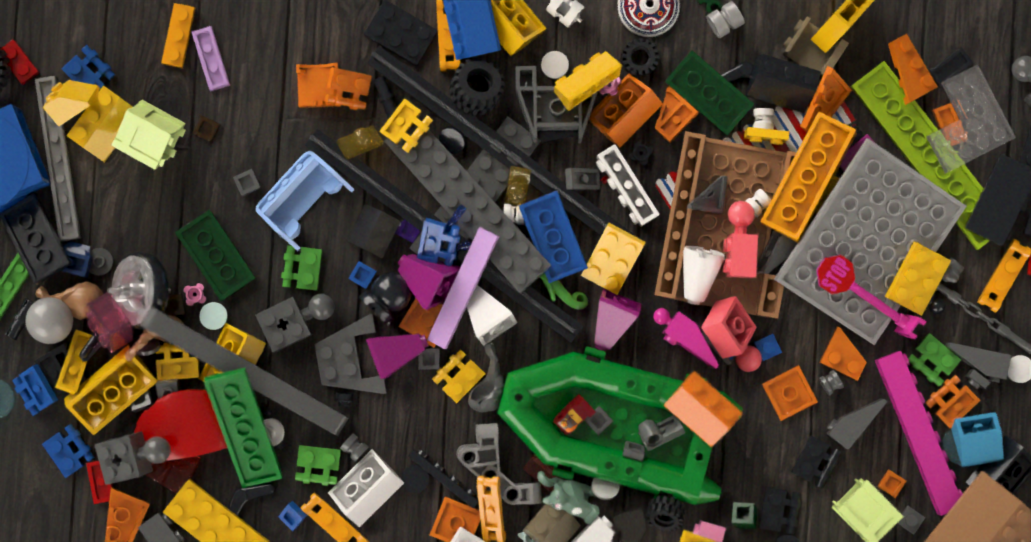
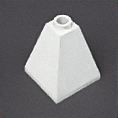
(488, 316)

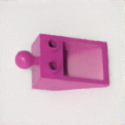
(686, 334)

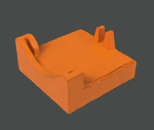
(313, 85)

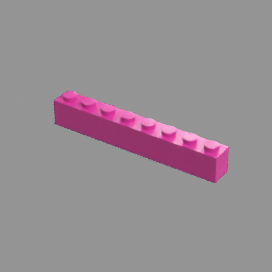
(918, 431)

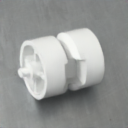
(567, 10)

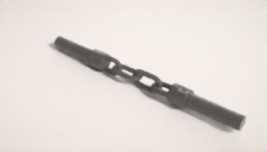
(1002, 329)

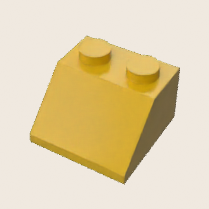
(69, 100)

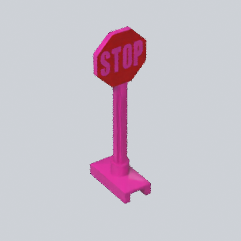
(837, 275)

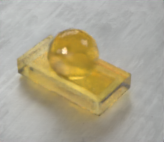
(359, 142)
(517, 185)

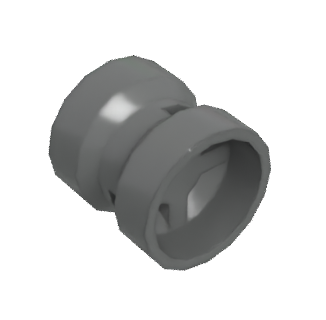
(353, 446)

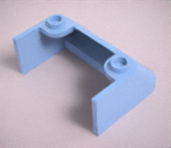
(297, 193)

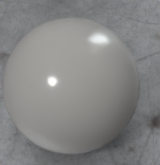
(49, 320)

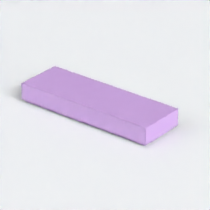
(210, 58)

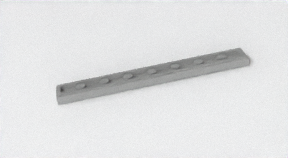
(58, 166)

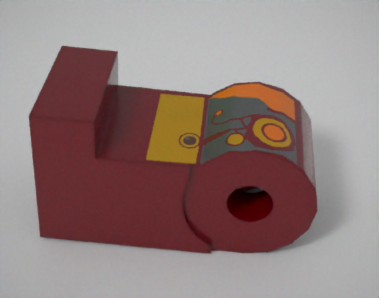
(573, 414)

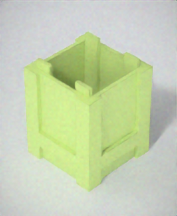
(148, 134)
(867, 511)

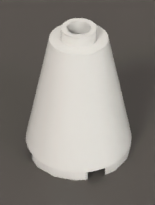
(700, 272)

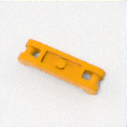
(445, 40)
(1004, 275)
(491, 509)
(331, 520)

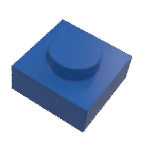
(362, 275)
(768, 347)
(292, 516)

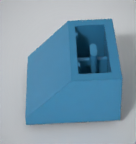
(978, 439)

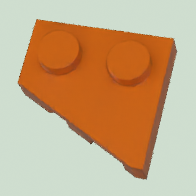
(674, 115)
(843, 356)

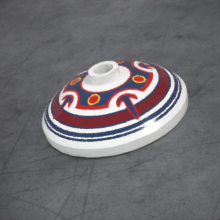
(648, 20)

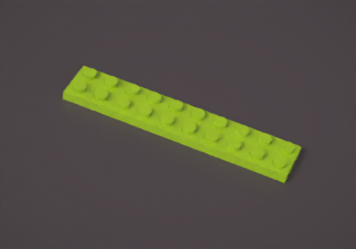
(908, 130)

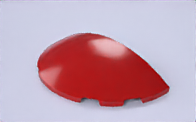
(185, 421)

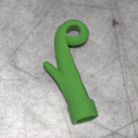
(558, 289)

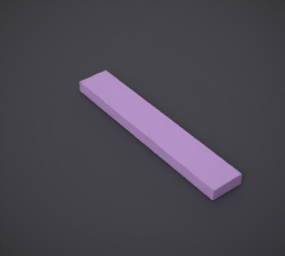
(463, 288)

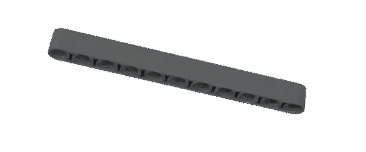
(260, 379)

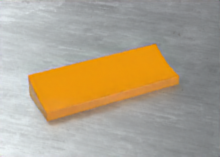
(808, 177)

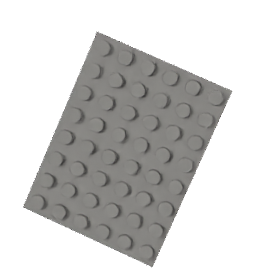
(873, 223)

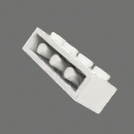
(627, 185)

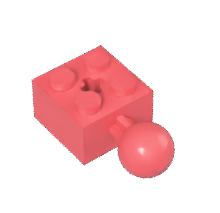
(740, 246)
(730, 331)

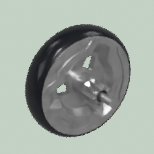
(131, 291)

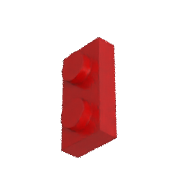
(19, 62)
(99, 490)

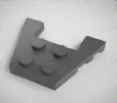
(340, 361)

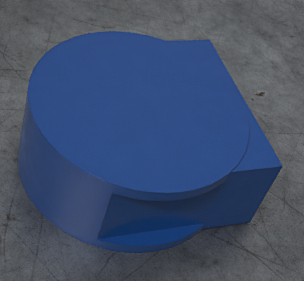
(20, 161)

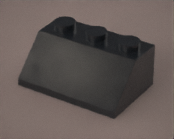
(782, 83)
(1010, 471)

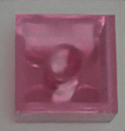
(109, 322)

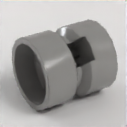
(725, 19)

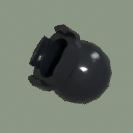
(388, 295)

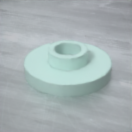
(213, 316)

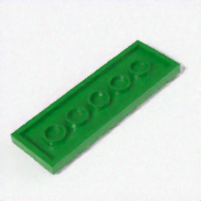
(243, 427)

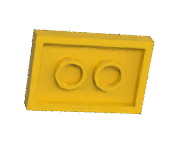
(613, 258)
(917, 278)

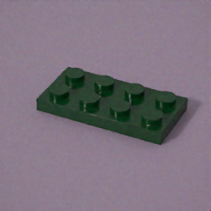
(709, 92)
(215, 255)

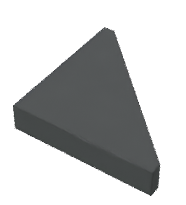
(711, 198)

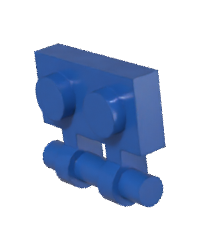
(79, 71)
(432, 239)
(34, 390)
(64, 455)

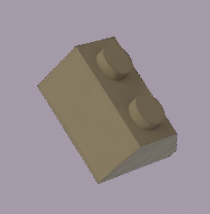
(551, 525)

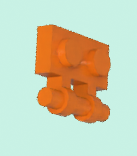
(351, 82)
(957, 405)

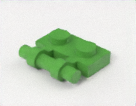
(308, 271)
(938, 355)
(320, 458)

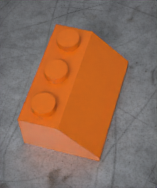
(626, 111)
(702, 409)

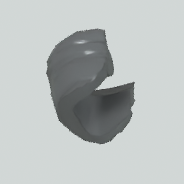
(953, 271)

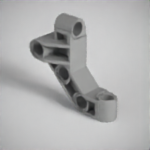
(486, 457)

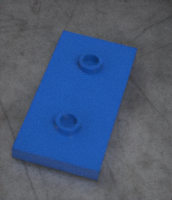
(553, 235)

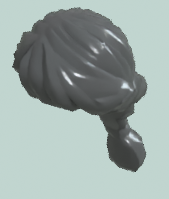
(488, 392)

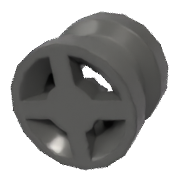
(831, 382)

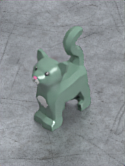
(571, 497)

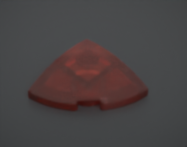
(174, 473)

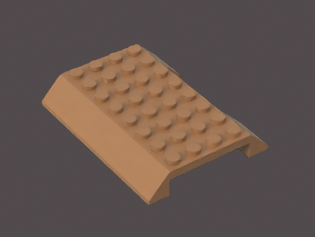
(747, 171)

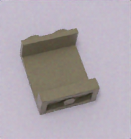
(807, 53)

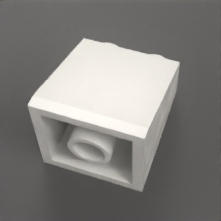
(598, 531)

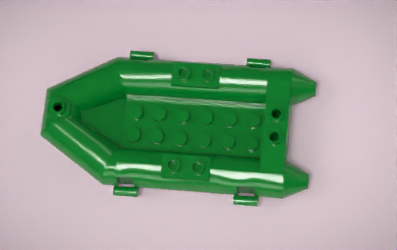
(628, 397)

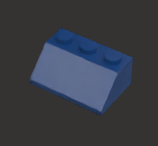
(471, 27)

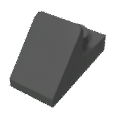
(582, 179)

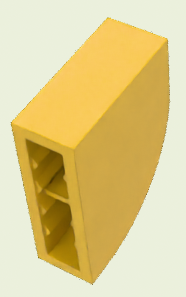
(839, 23)

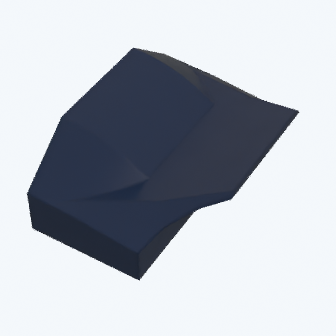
(79, 257)

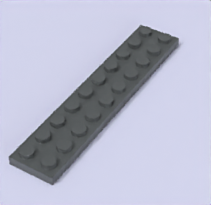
(454, 187)

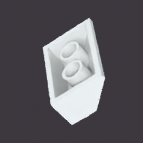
(365, 488)

